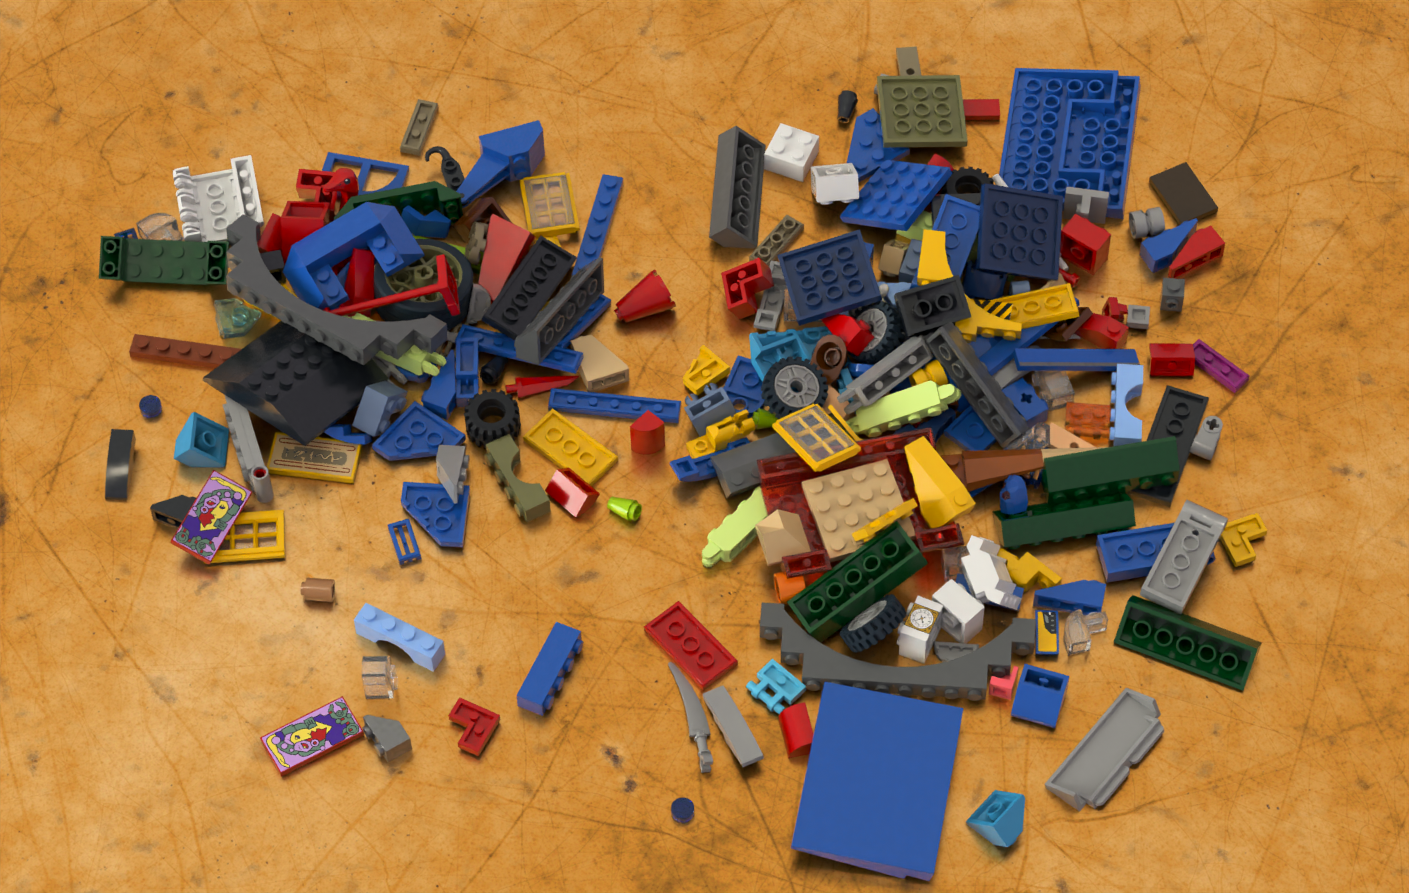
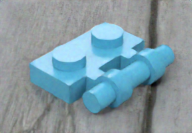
(778, 680)

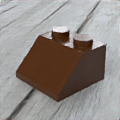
(479, 212)

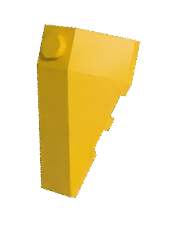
(938, 488)

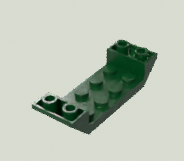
(421, 197)
(163, 261)

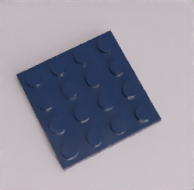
(1019, 232)
(829, 277)

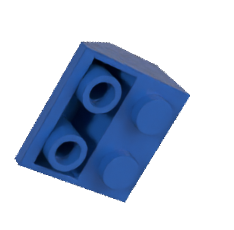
(1040, 695)

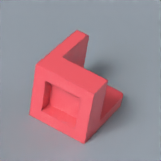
(1004, 686)

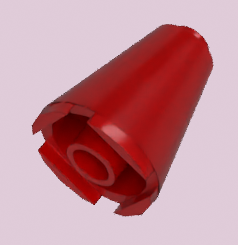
(645, 299)

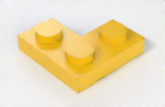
(1237, 537)

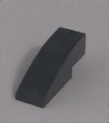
(119, 464)

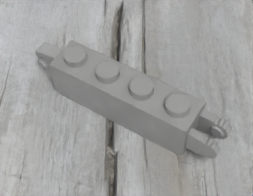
(887, 373)

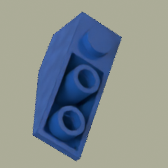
(1162, 249)
(441, 394)

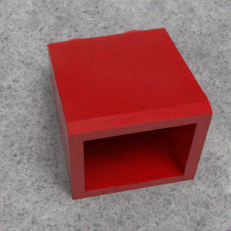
(301, 220)

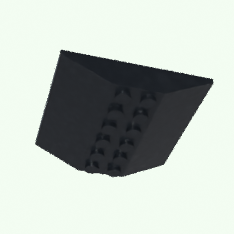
(294, 381)

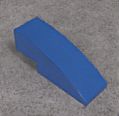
(466, 370)

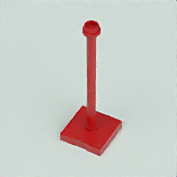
(445, 285)

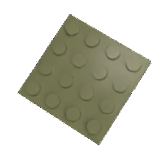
(921, 111)

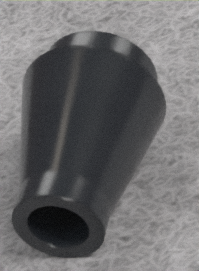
(846, 104)
(493, 369)

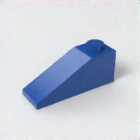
(1072, 596)

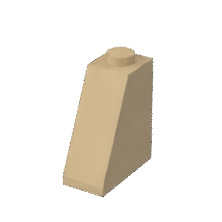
(599, 366)

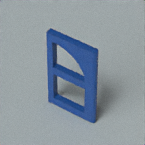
(366, 165)

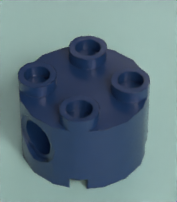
(983, 283)

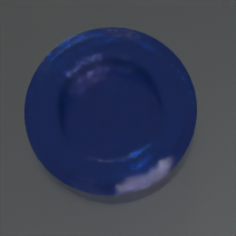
(150, 406)
(682, 809)

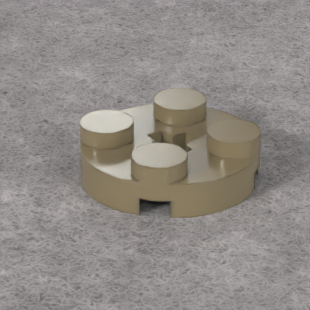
(476, 242)

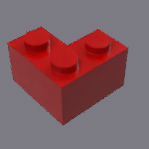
(310, 186)
(743, 283)

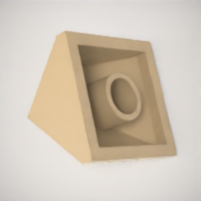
(781, 536)

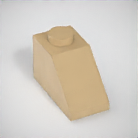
(893, 257)

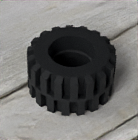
(966, 181)
(487, 405)

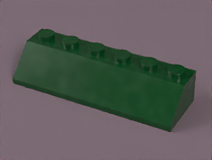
(1110, 470)
(1064, 520)
(857, 582)
(1187, 642)

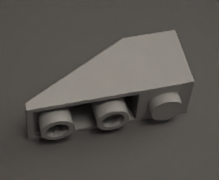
(452, 469)

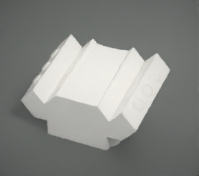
(988, 574)

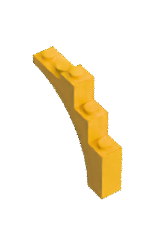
(935, 267)

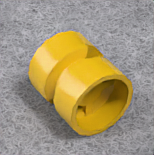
(932, 371)

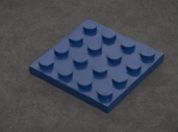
(896, 195)

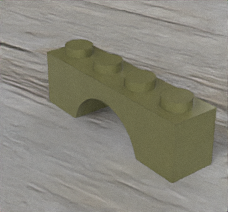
(528, 498)

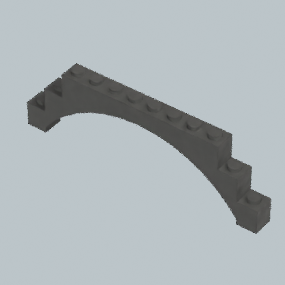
(349, 336)
(950, 679)

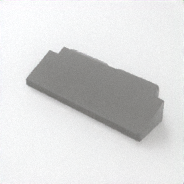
(1108, 751)

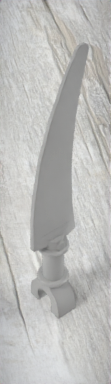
(696, 718)

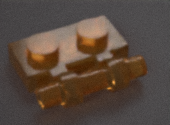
(1088, 416)

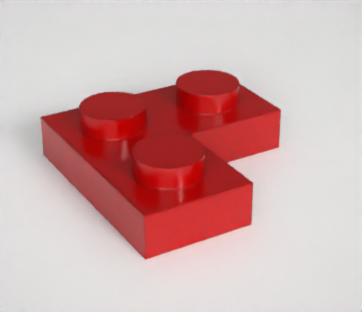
(478, 723)

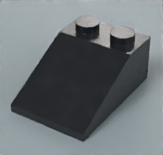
(932, 306)

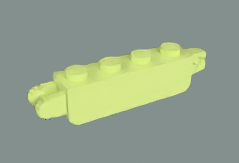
(414, 359)
(903, 408)
(735, 531)

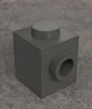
(1172, 294)

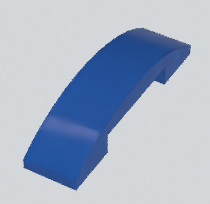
(701, 467)

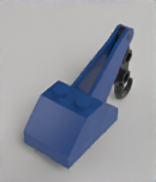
(504, 155)

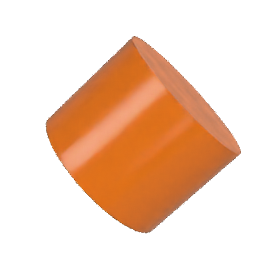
(787, 588)

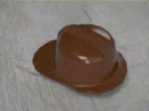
(830, 357)

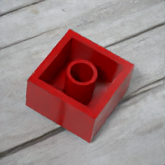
(1084, 244)

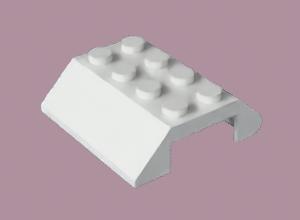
(216, 200)

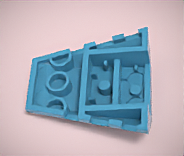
(774, 345)

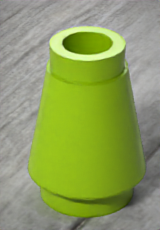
(626, 508)

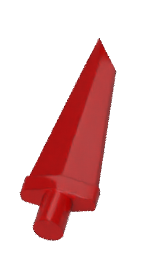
(533, 385)

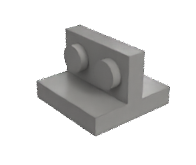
(1086, 203)

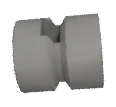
(1144, 223)

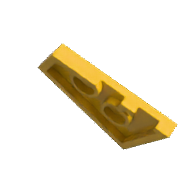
(868, 531)

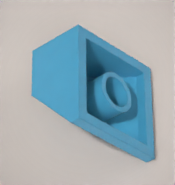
(202, 443)
(999, 818)

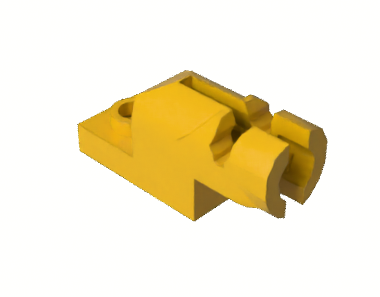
(721, 434)
(1029, 571)

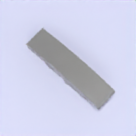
(733, 726)

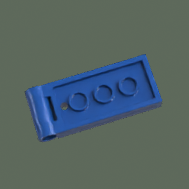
(961, 225)
(1132, 551)

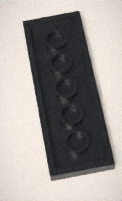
(529, 288)
(1177, 416)

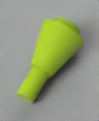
(764, 419)

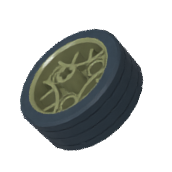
(421, 274)

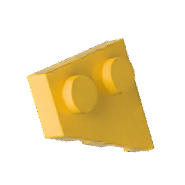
(705, 370)

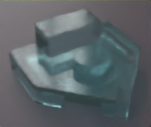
(234, 317)

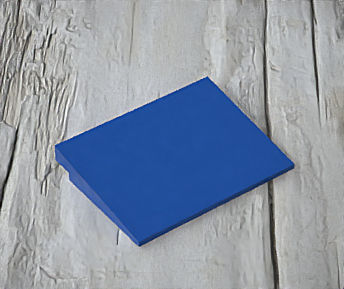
(1071, 132)
(877, 781)

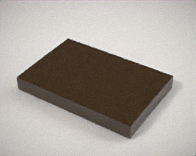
(1183, 193)

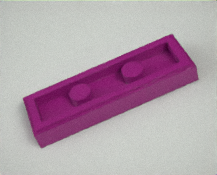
(1219, 367)

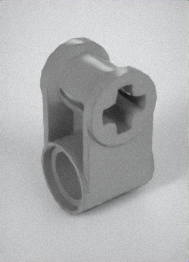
(1206, 439)

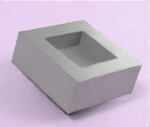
(1138, 316)

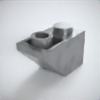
(388, 736)

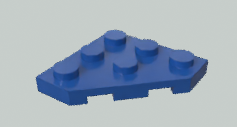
(867, 148)
(416, 435)
(436, 511)

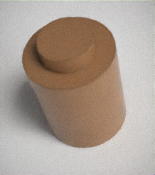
(318, 589)

